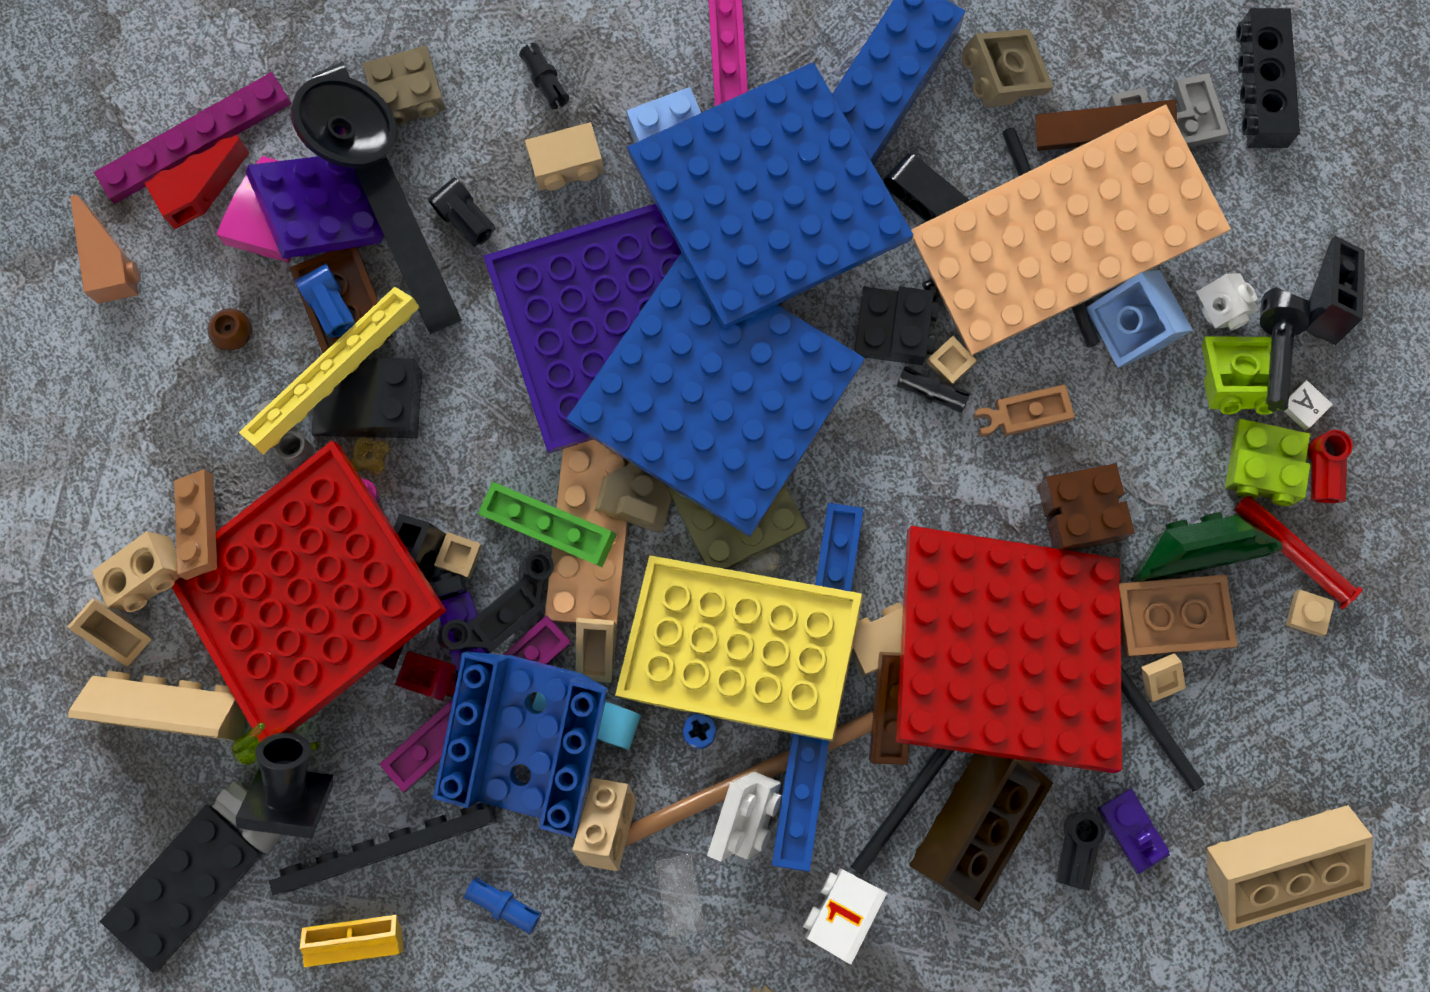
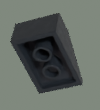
(373, 402)

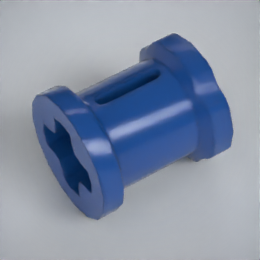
(688, 729)

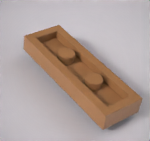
(195, 524)

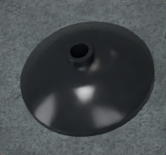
(347, 108)

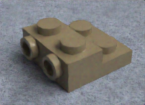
(1005, 67)
(406, 84)

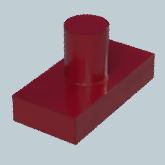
(427, 676)

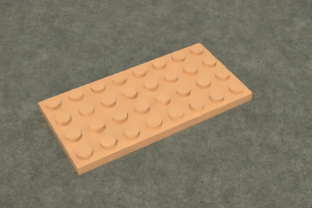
(1069, 230)

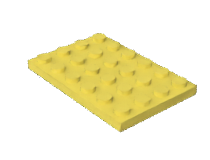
(740, 647)

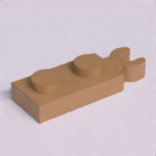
(1028, 411)

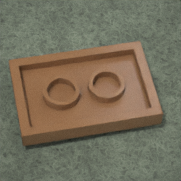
(1176, 616)

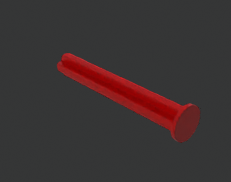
(1299, 552)

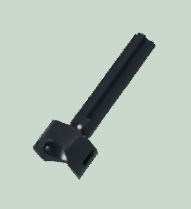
(1282, 317)

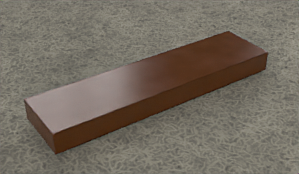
(1081, 126)

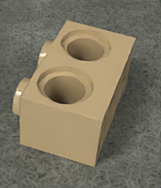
(138, 572)
(605, 824)

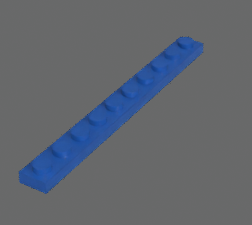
(808, 754)

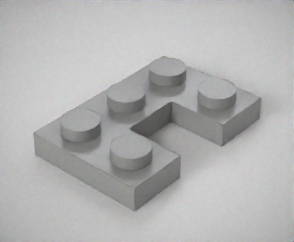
(1200, 114)

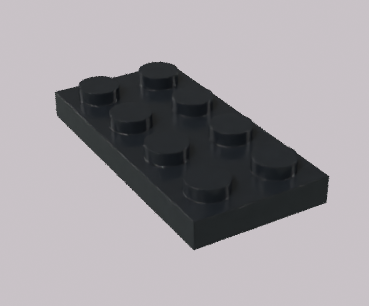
(181, 888)

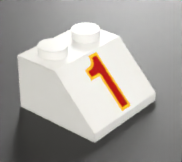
(844, 914)

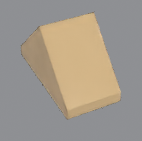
(110, 631)
(596, 648)

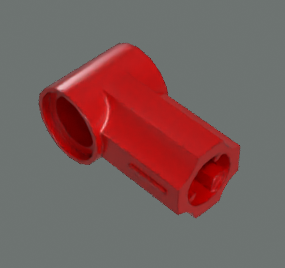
(1329, 471)

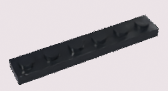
(368, 853)

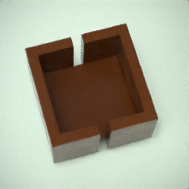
(1087, 508)

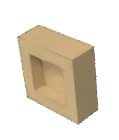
(951, 361)
(458, 555)
(1310, 613)
(1163, 677)

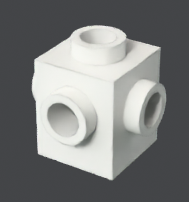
(1228, 301)

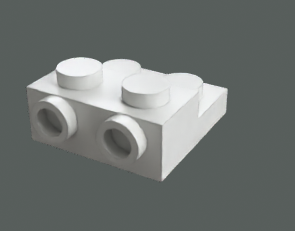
(746, 817)

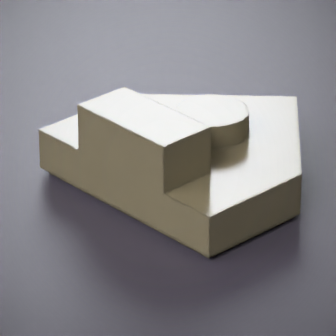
(634, 498)

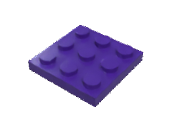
(313, 206)

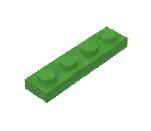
(547, 524)

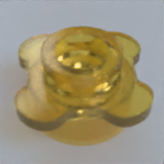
(362, 448)

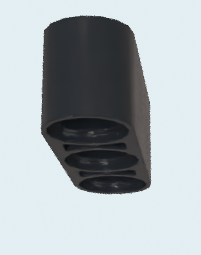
(922, 188)

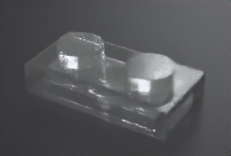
(680, 895)

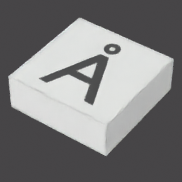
(1307, 405)

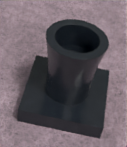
(283, 793)

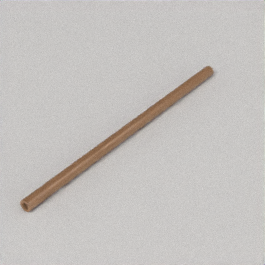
(717, 792)

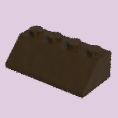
(981, 826)

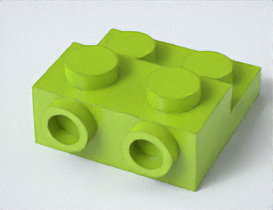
(1237, 373)
(1268, 462)

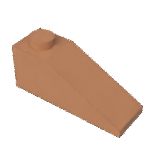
(103, 264)

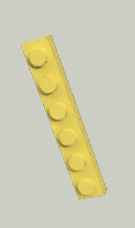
(329, 370)

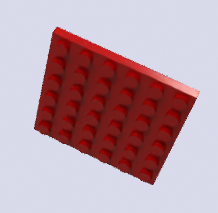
(306, 594)
(1010, 651)

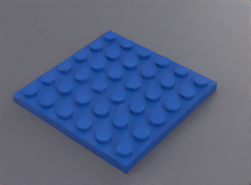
(769, 194)
(714, 405)

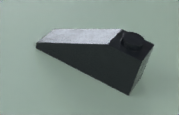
(1338, 292)

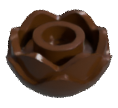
(236, 337)

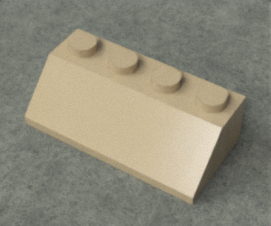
(160, 706)
(1290, 867)

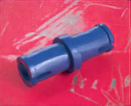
(502, 905)

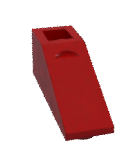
(196, 183)

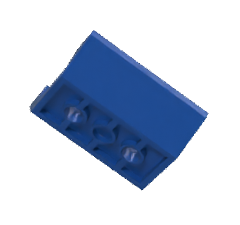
(497, 729)

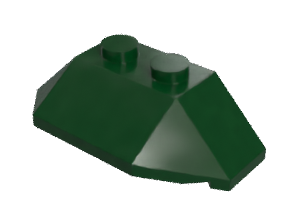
(1203, 546)

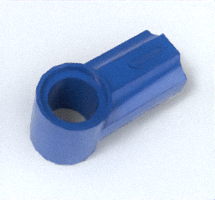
(323, 295)

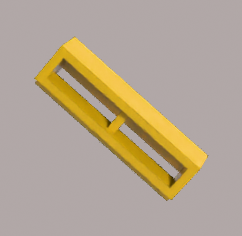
(351, 940)

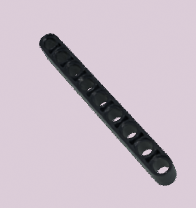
(405, 238)

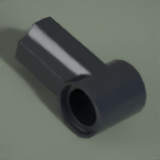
(456, 205)
(1079, 855)

